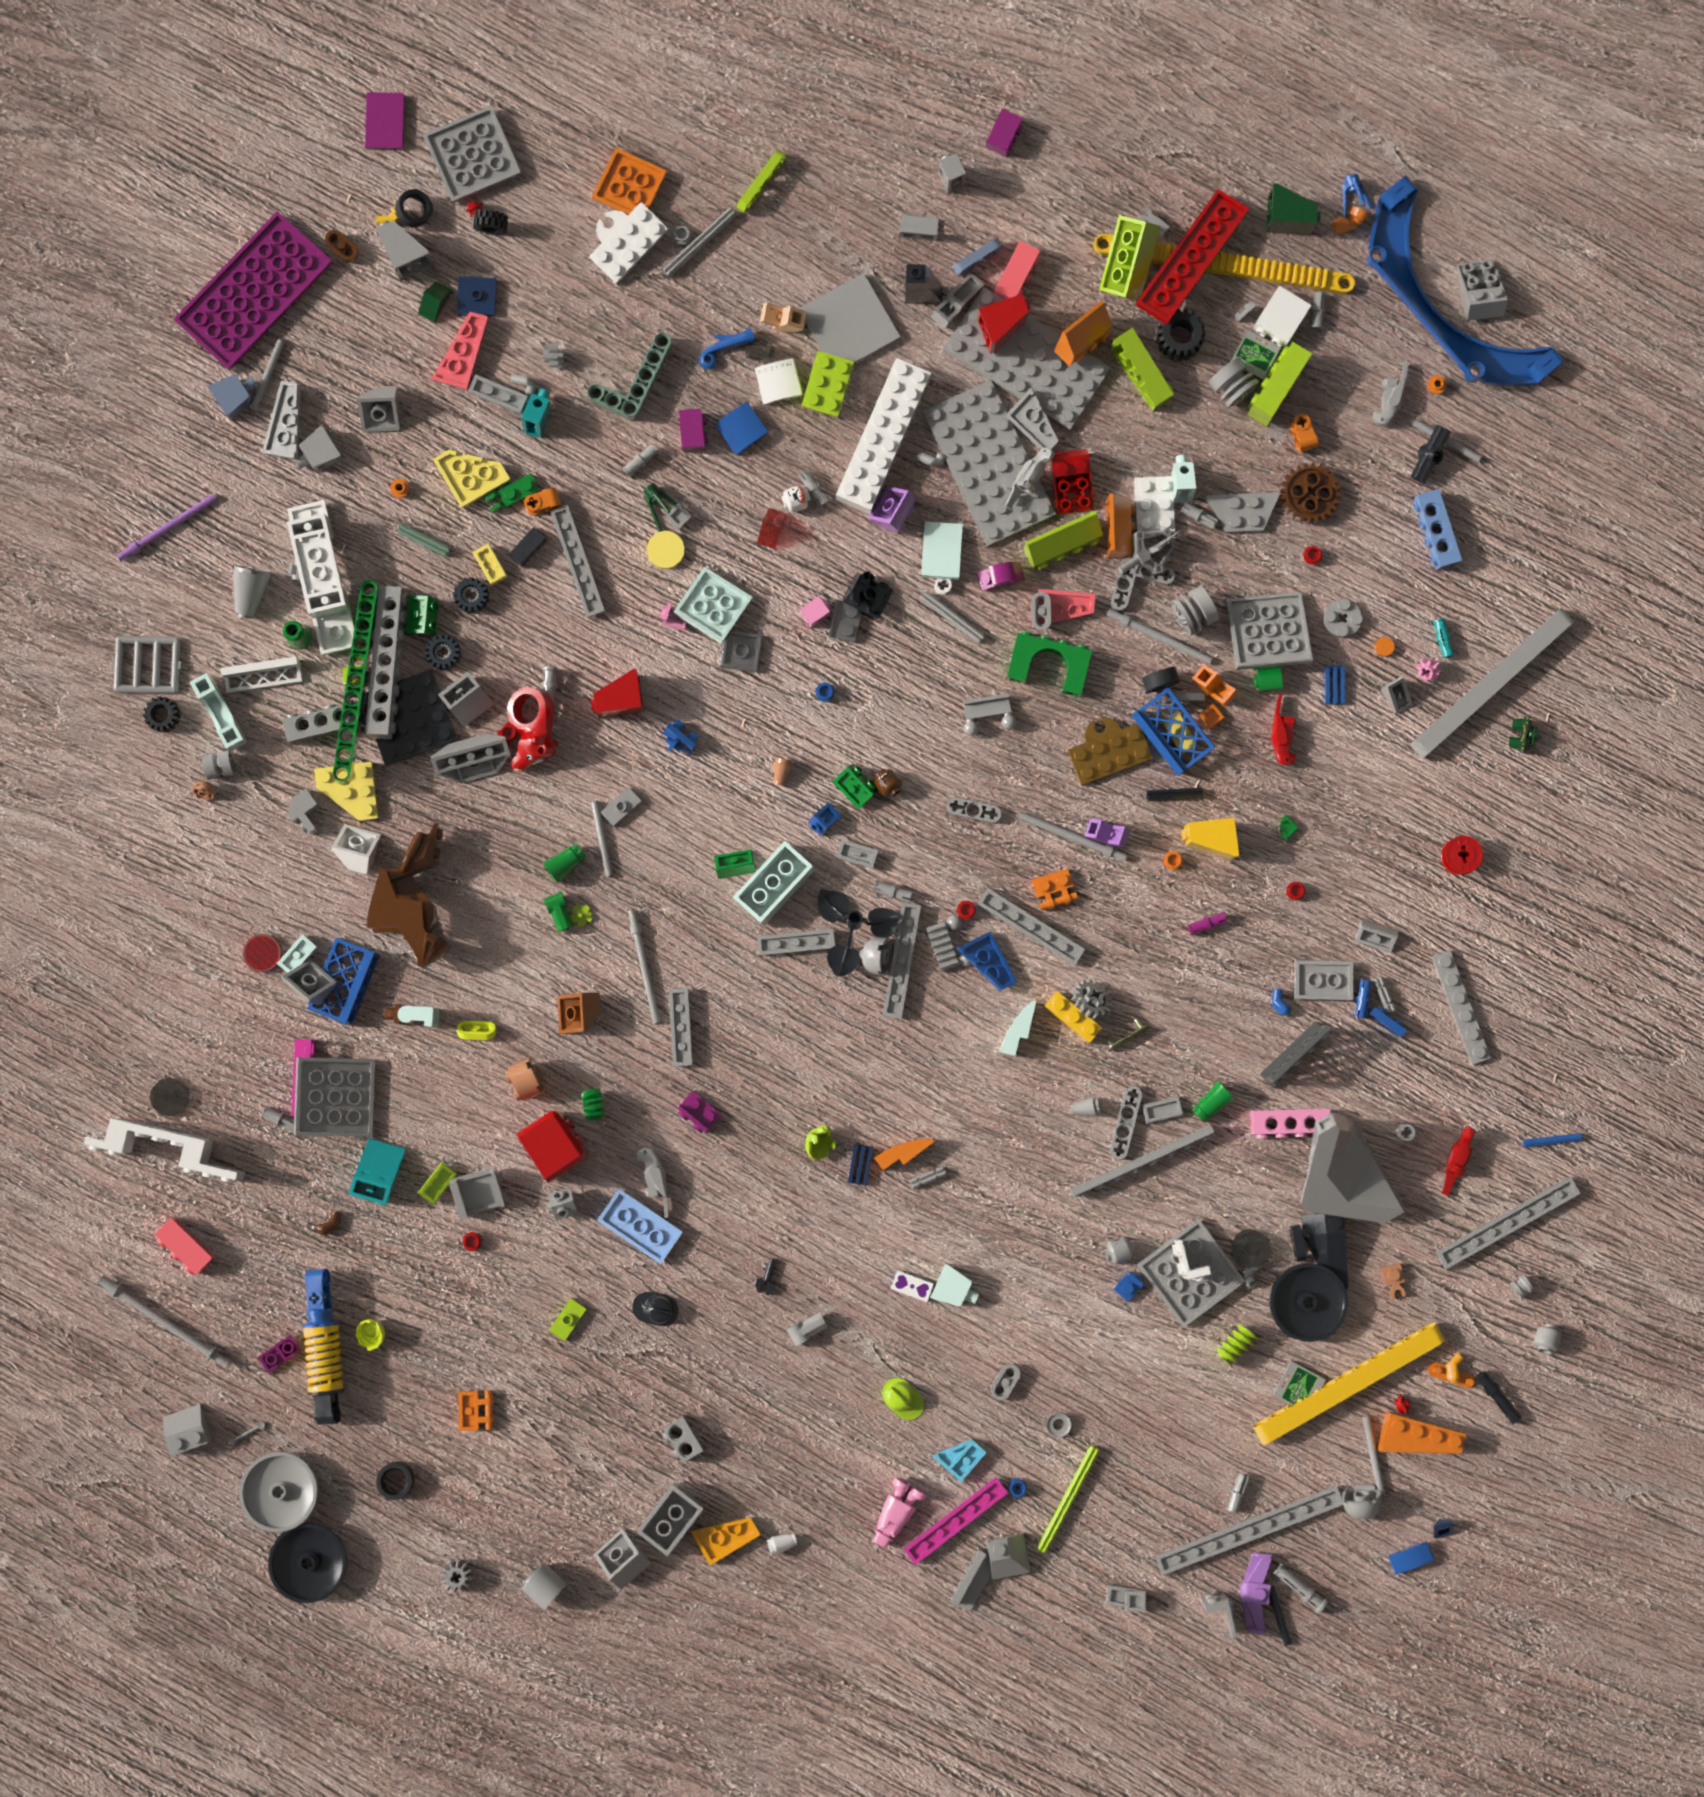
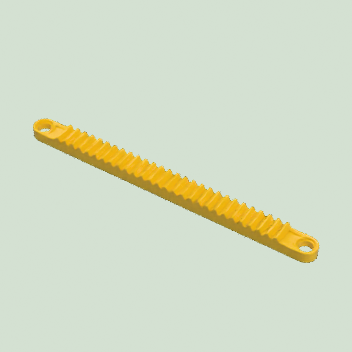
(1256, 269)

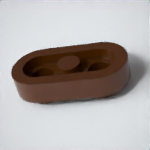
(342, 247)

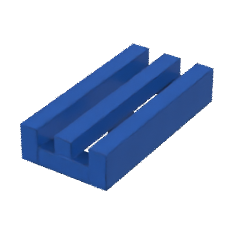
(1327, 669)

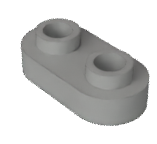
(1041, 611)
(1005, 1381)

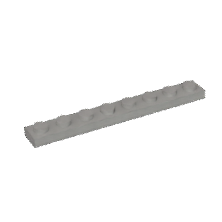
(1149, 1158)
(1507, 1222)

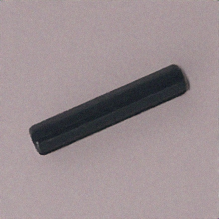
(1174, 794)

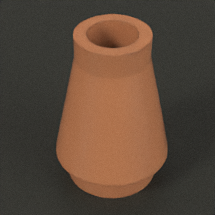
(781, 770)

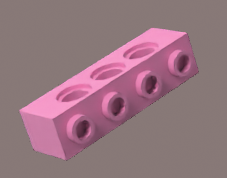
(1260, 1118)

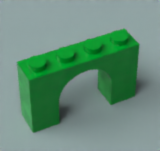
(1074, 657)

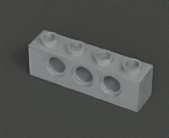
(293, 723)

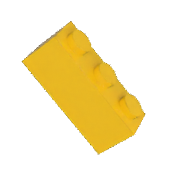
(1070, 1016)

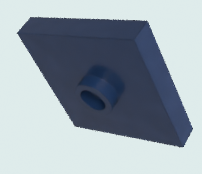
(477, 296)

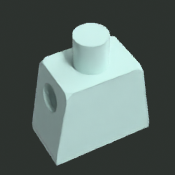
(1183, 480)
(953, 1287)

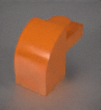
(1213, 687)

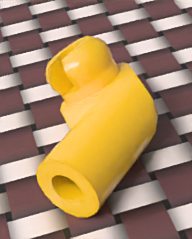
(391, 217)

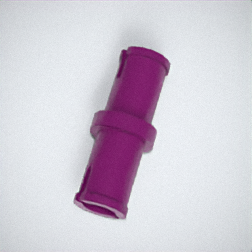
(1207, 923)

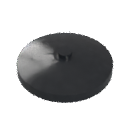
(1308, 1302)
(307, 1563)

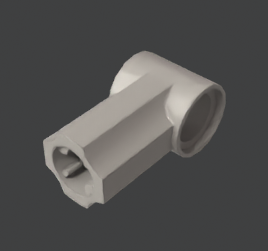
(804, 1330)

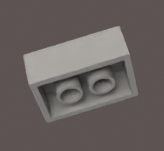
(670, 1519)

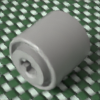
(543, 1585)

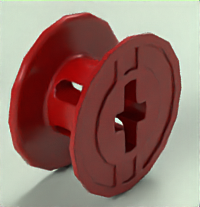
(1457, 864)

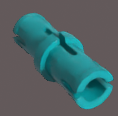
(1443, 638)

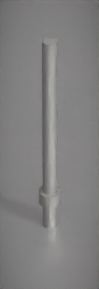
(1126, 620)
(1106, 850)
(636, 930)

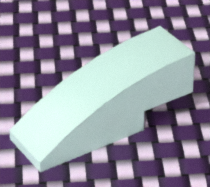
(1018, 1029)

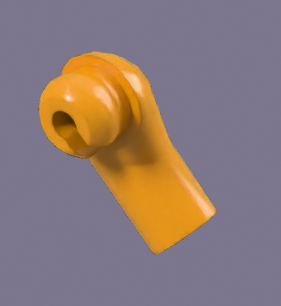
(1452, 1368)

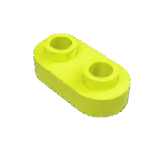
(476, 1030)

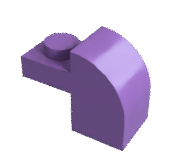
(1107, 833)

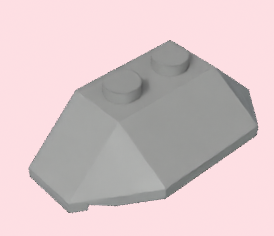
(471, 758)

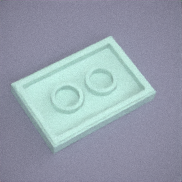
(941, 550)

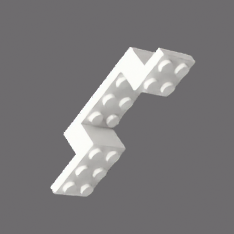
(320, 577)
(195, 1151)

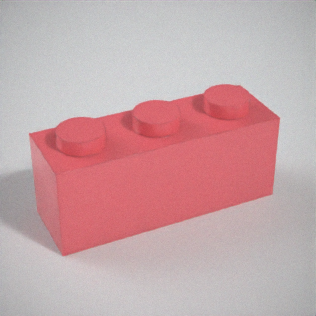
(1018, 271)
(184, 1246)

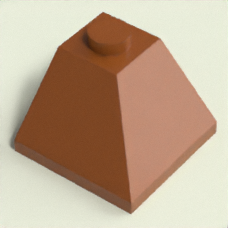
(577, 1011)

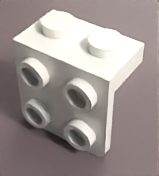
(1196, 1273)

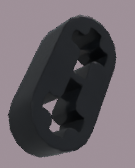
(1297, 1243)

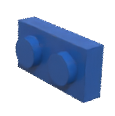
(1394, 1026)

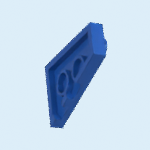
(989, 961)

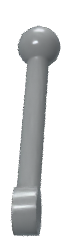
(261, 1425)

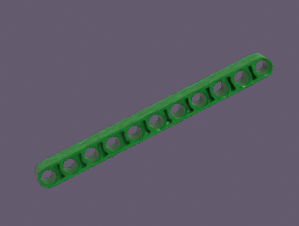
(359, 690)

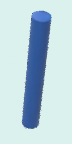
(1552, 1140)

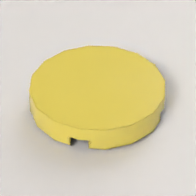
(665, 549)

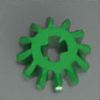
(593, 1104)

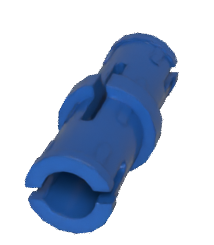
(1363, 999)

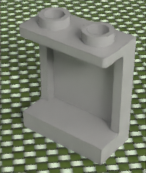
(478, 1192)

